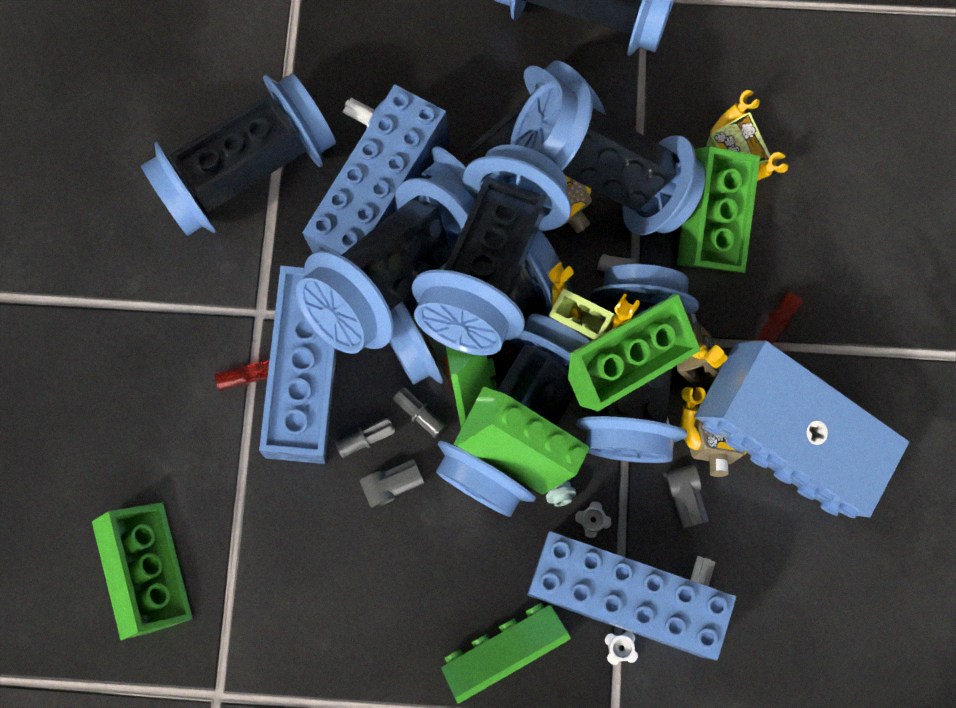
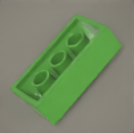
(720, 225)
(632, 354)
(468, 377)
(520, 442)
(141, 570)
(505, 652)

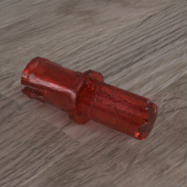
(780, 318)
(242, 375)

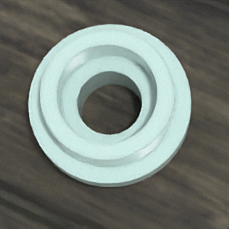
(561, 494)

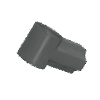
(385, 485)
(684, 487)

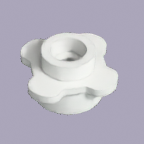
(594, 510)
(628, 654)

